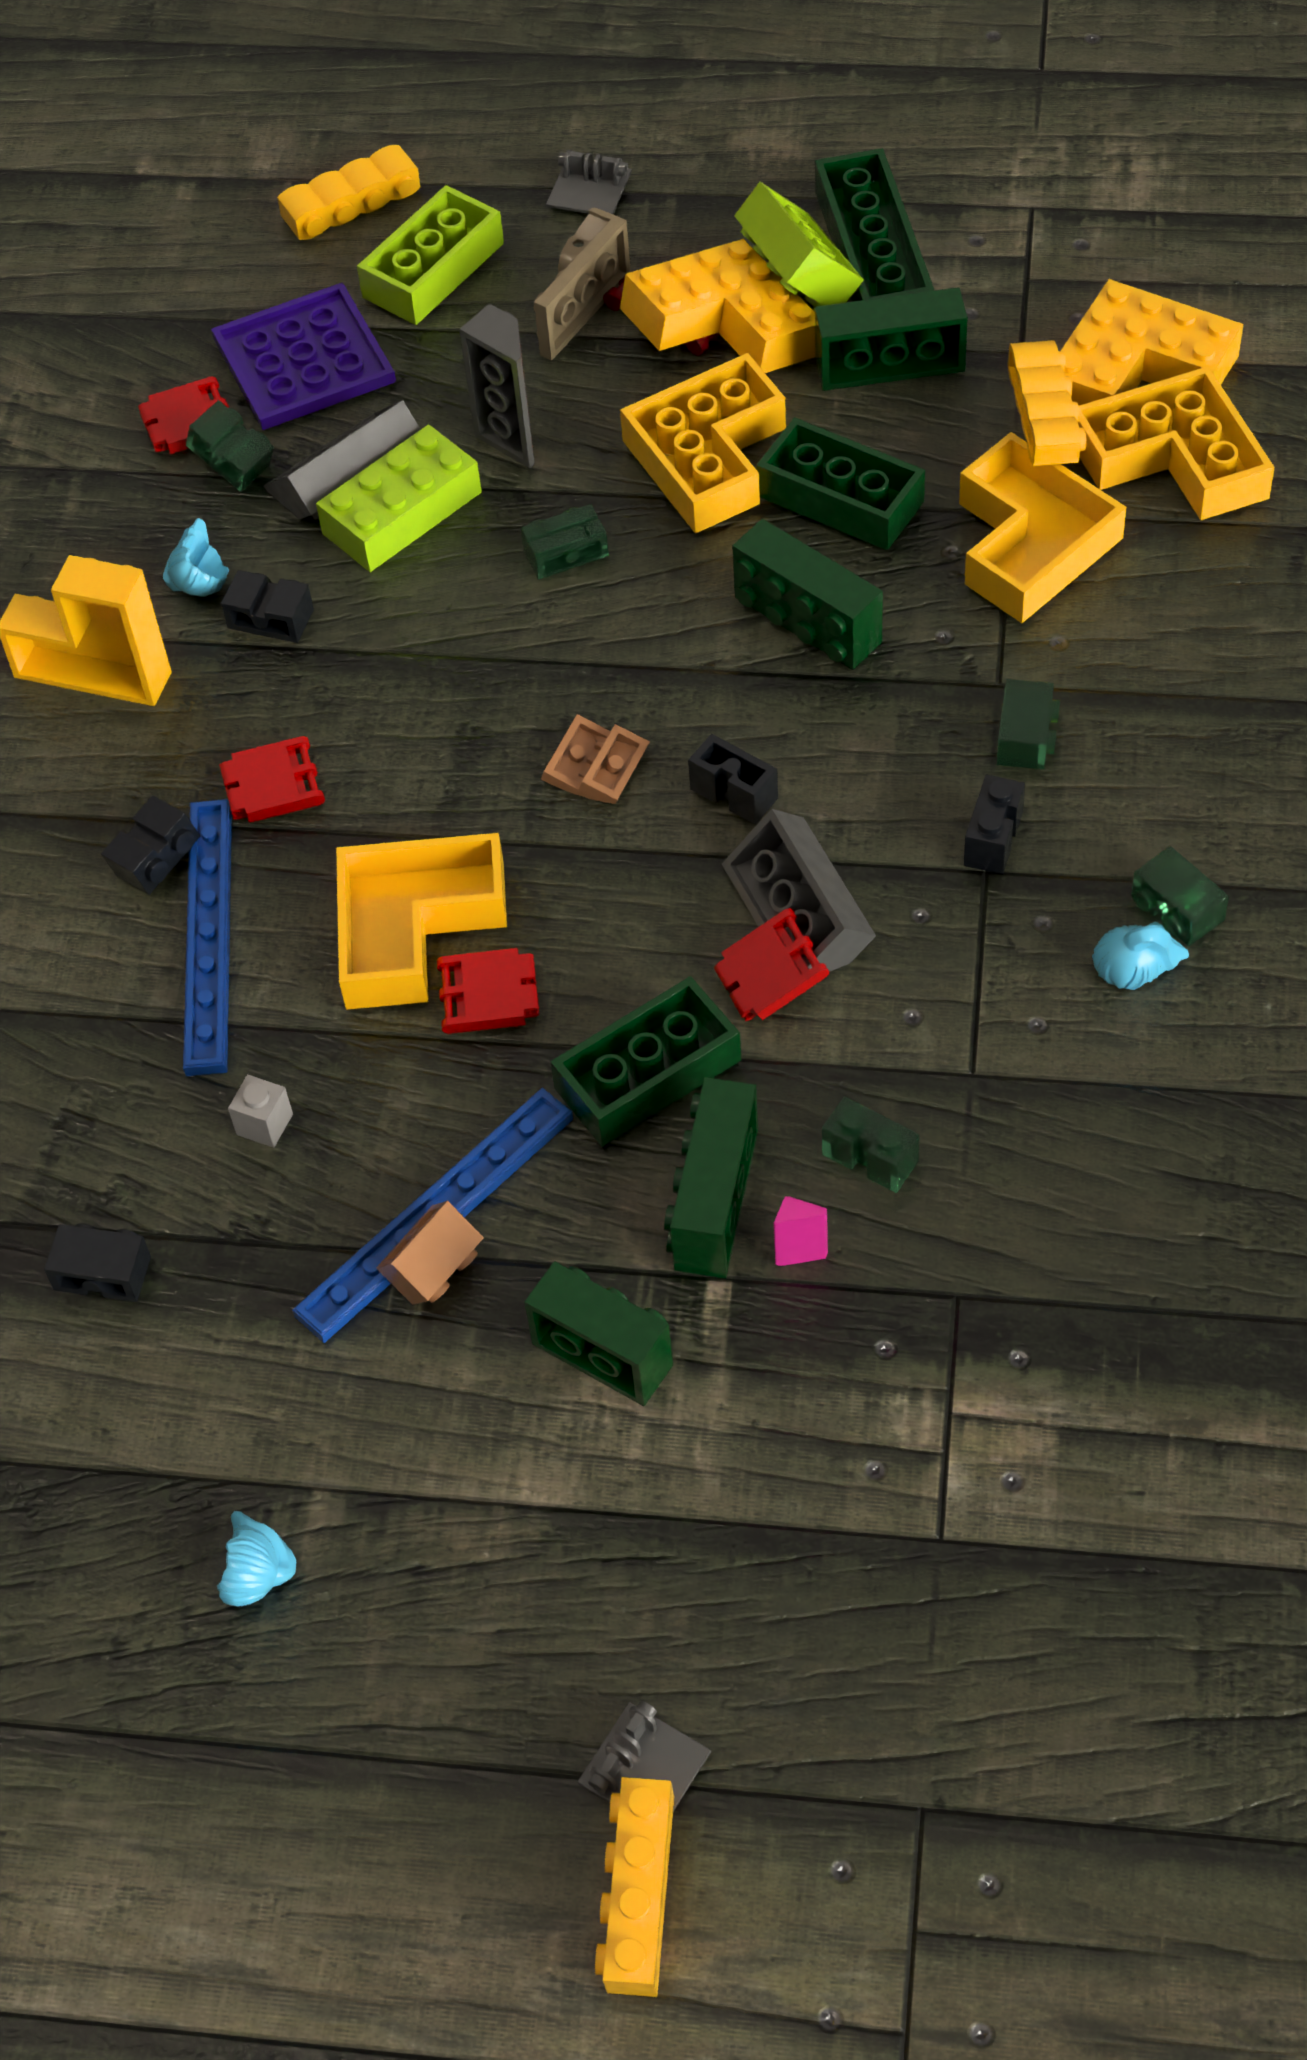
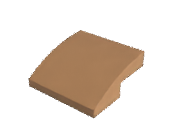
(595, 760)

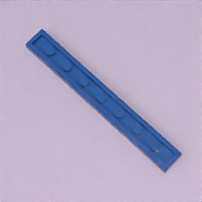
(208, 940)
(463, 1186)

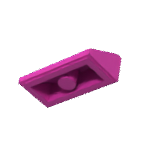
(800, 1232)

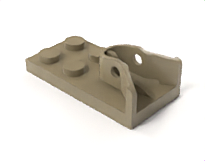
(582, 280)

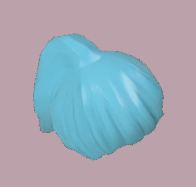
(195, 564)
(1136, 955)
(254, 1561)

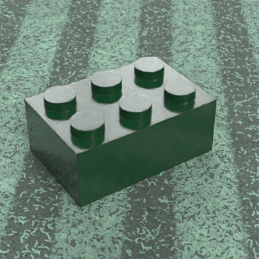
(599, 1332)

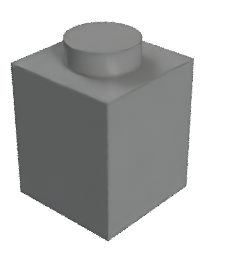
(260, 1111)

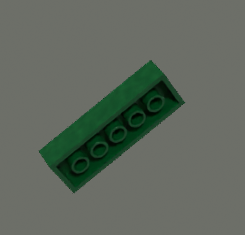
(870, 224)

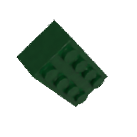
(890, 338)
(841, 483)
(807, 594)
(646, 1060)
(713, 1177)

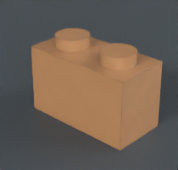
(431, 1254)

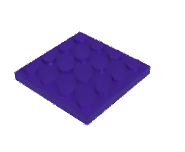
(303, 356)

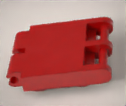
(174, 410)
(270, 780)
(768, 967)
(489, 990)

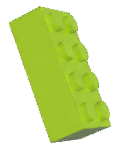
(796, 248)
(430, 254)
(399, 498)

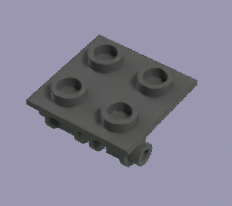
(588, 184)
(645, 1750)

